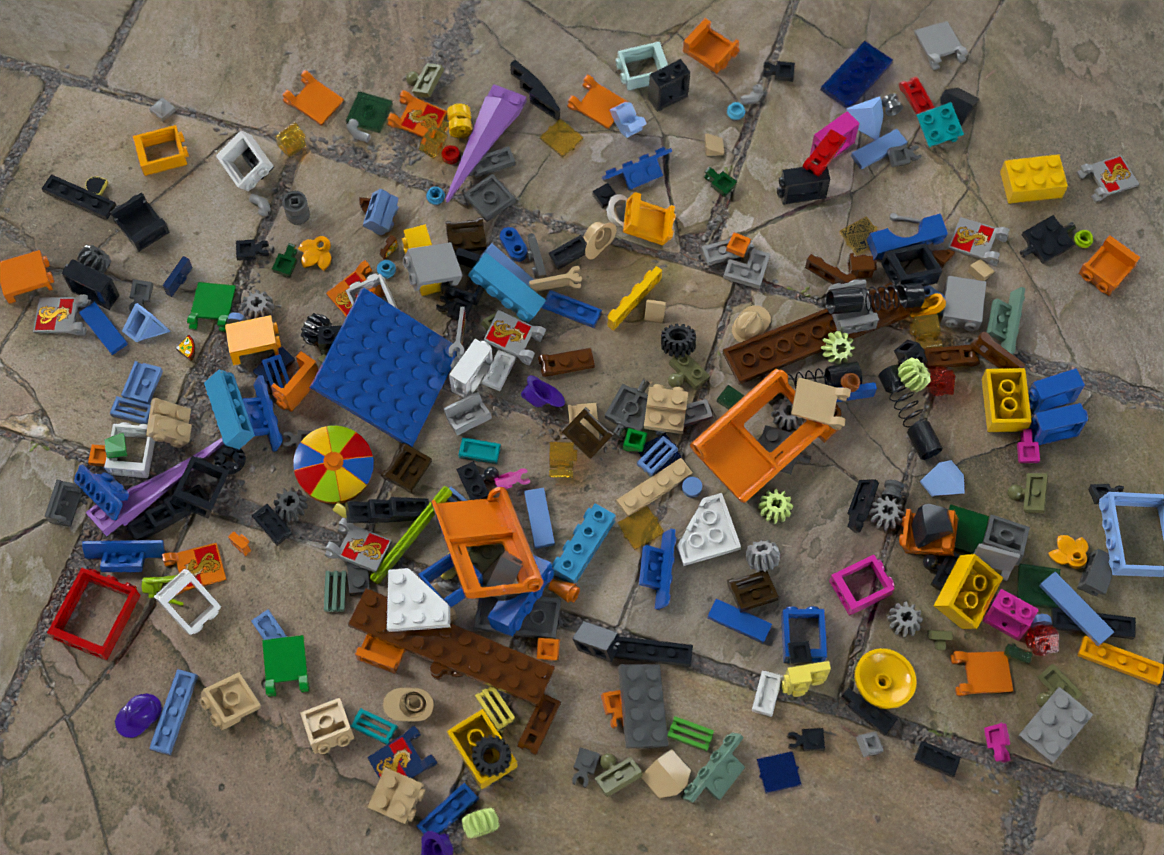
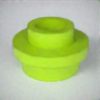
(1083, 234)

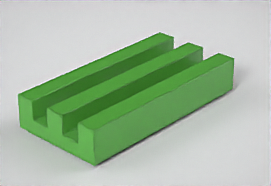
(677, 720)

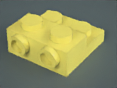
(798, 678)

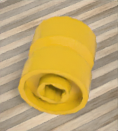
(459, 120)

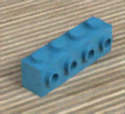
(506, 287)
(229, 409)
(584, 544)

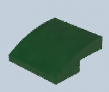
(970, 529)

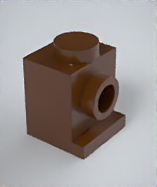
(861, 266)

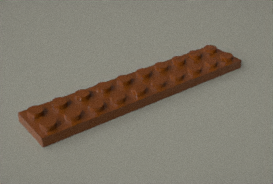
(800, 339)
(458, 651)

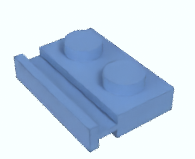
(142, 382)

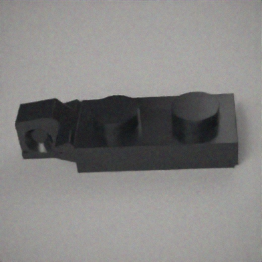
(861, 504)
(875, 716)

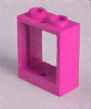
(844, 125)
(846, 597)
(1015, 623)

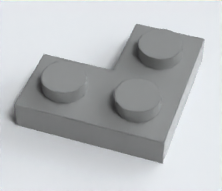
(751, 273)

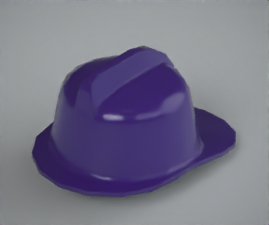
(540, 393)
(137, 715)
(436, 844)

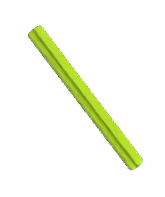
(409, 537)

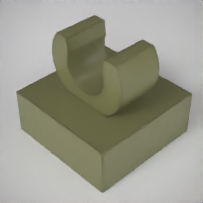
(940, 637)

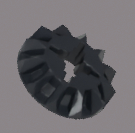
(238, 457)

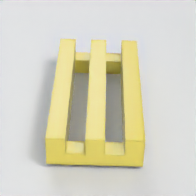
(485, 692)

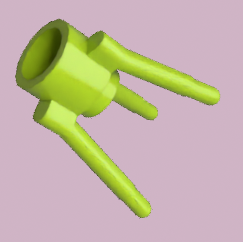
(154, 584)

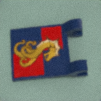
(401, 756)

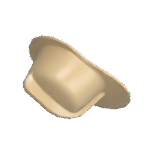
(598, 237)
(751, 323)
(408, 704)

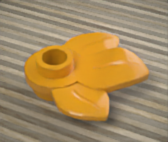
(313, 254)
(1068, 549)

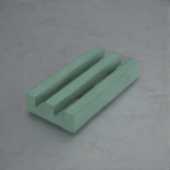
(335, 575)

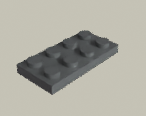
(540, 623)
(643, 706)

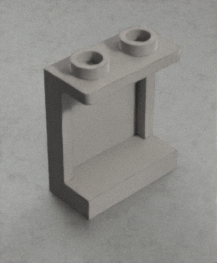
(432, 265)
(963, 303)
(857, 321)

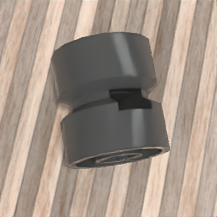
(296, 207)

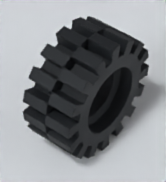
(682, 333)
(488, 743)

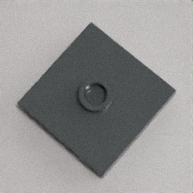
(489, 197)

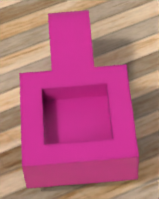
(1027, 450)
(507, 479)
(997, 739)

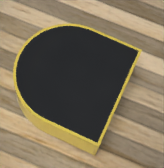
(96, 185)

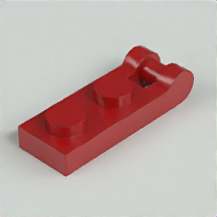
(916, 97)
(824, 152)

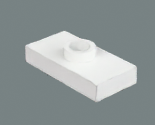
(499, 370)
(767, 693)

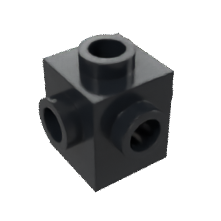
(908, 350)

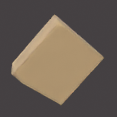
(713, 145)
(980, 270)
(655, 311)

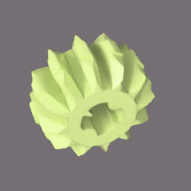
(843, 342)
(914, 374)
(776, 500)
(480, 823)

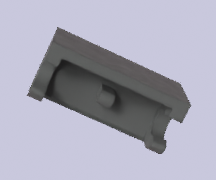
(63, 503)
(505, 572)
(1096, 573)

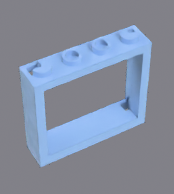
(1112, 531)

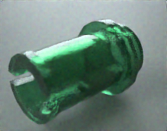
(1018, 653)

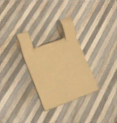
(558, 281)
(818, 402)

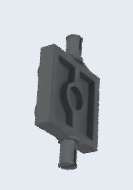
(628, 408)
(772, 438)

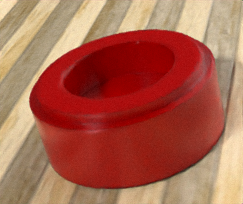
(450, 154)

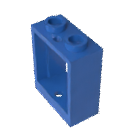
(1055, 391)
(1058, 424)
(440, 568)
(817, 655)

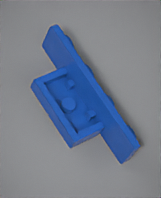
(641, 171)
(262, 415)
(102, 490)
(123, 555)
(657, 568)

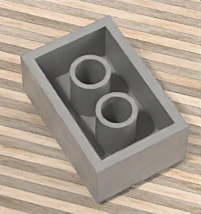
(1055, 726)

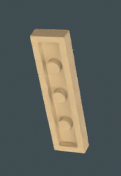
(654, 487)

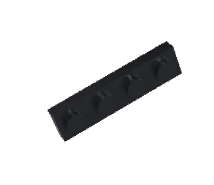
(78, 197)
(1121, 625)
(654, 651)

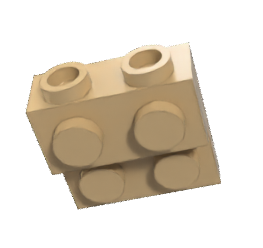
(666, 409)
(169, 423)
(229, 701)
(327, 726)
(397, 796)

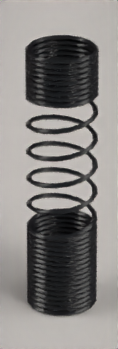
(852, 300)
(832, 374)
(920, 433)

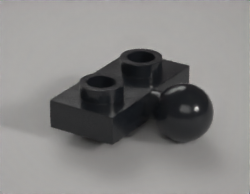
(474, 481)
(931, 562)

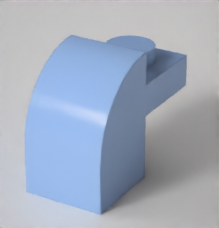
(626, 119)

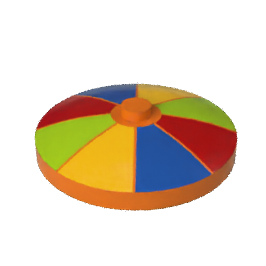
(333, 464)

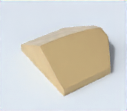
(667, 775)

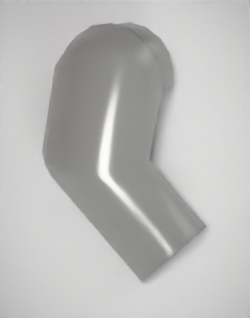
(754, 97)
(356, 133)
(262, 203)

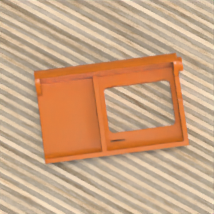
(737, 456)
(486, 523)

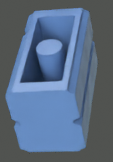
(381, 212)

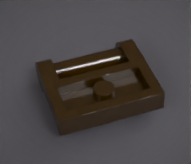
(469, 240)
(583, 438)
(411, 471)
(754, 595)

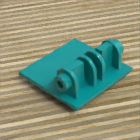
(940, 125)

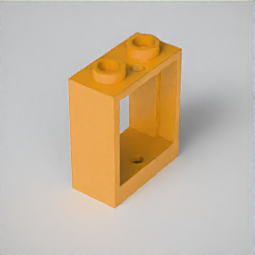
(157, 137)

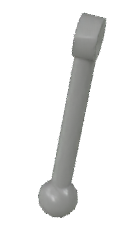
(893, 216)

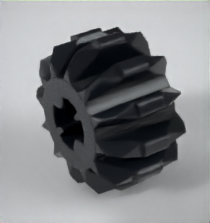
(310, 328)

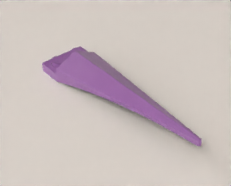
(496, 115)
(145, 494)

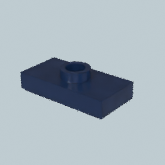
(177, 276)
(287, 359)

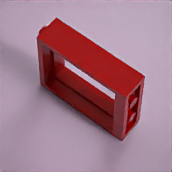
(83, 578)

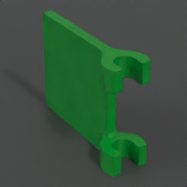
(212, 302)
(285, 662)

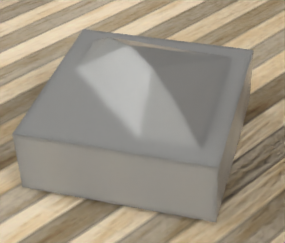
(162, 109)
(869, 744)

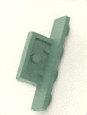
(1005, 319)
(719, 771)

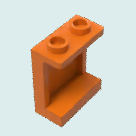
(710, 47)
(1109, 265)
(24, 274)
(298, 386)
(942, 546)
(380, 654)

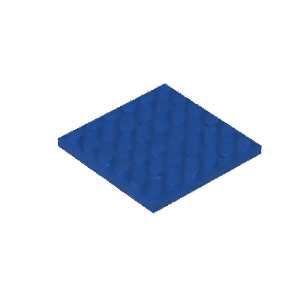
(385, 368)

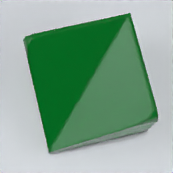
(634, 440)
(115, 446)

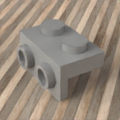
(467, 413)

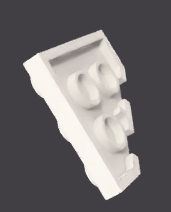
(708, 532)
(413, 603)

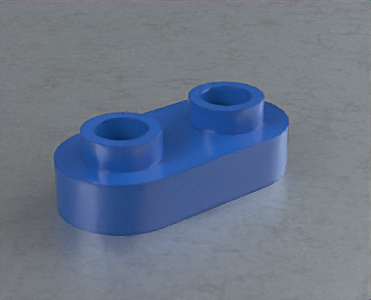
(512, 243)

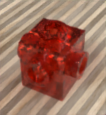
(941, 381)
(1042, 640)

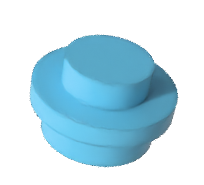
(736, 111)

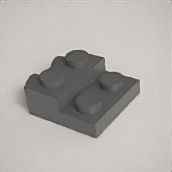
(1006, 535)

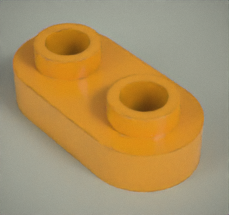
(932, 304)

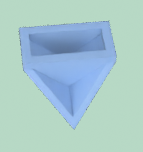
(870, 116)
(143, 325)
(944, 480)

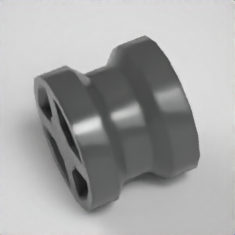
(892, 104)
(893, 490)

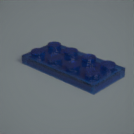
(856, 75)

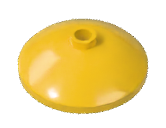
(893, 671)

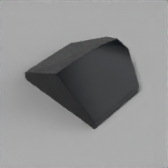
(962, 102)
(930, 524)

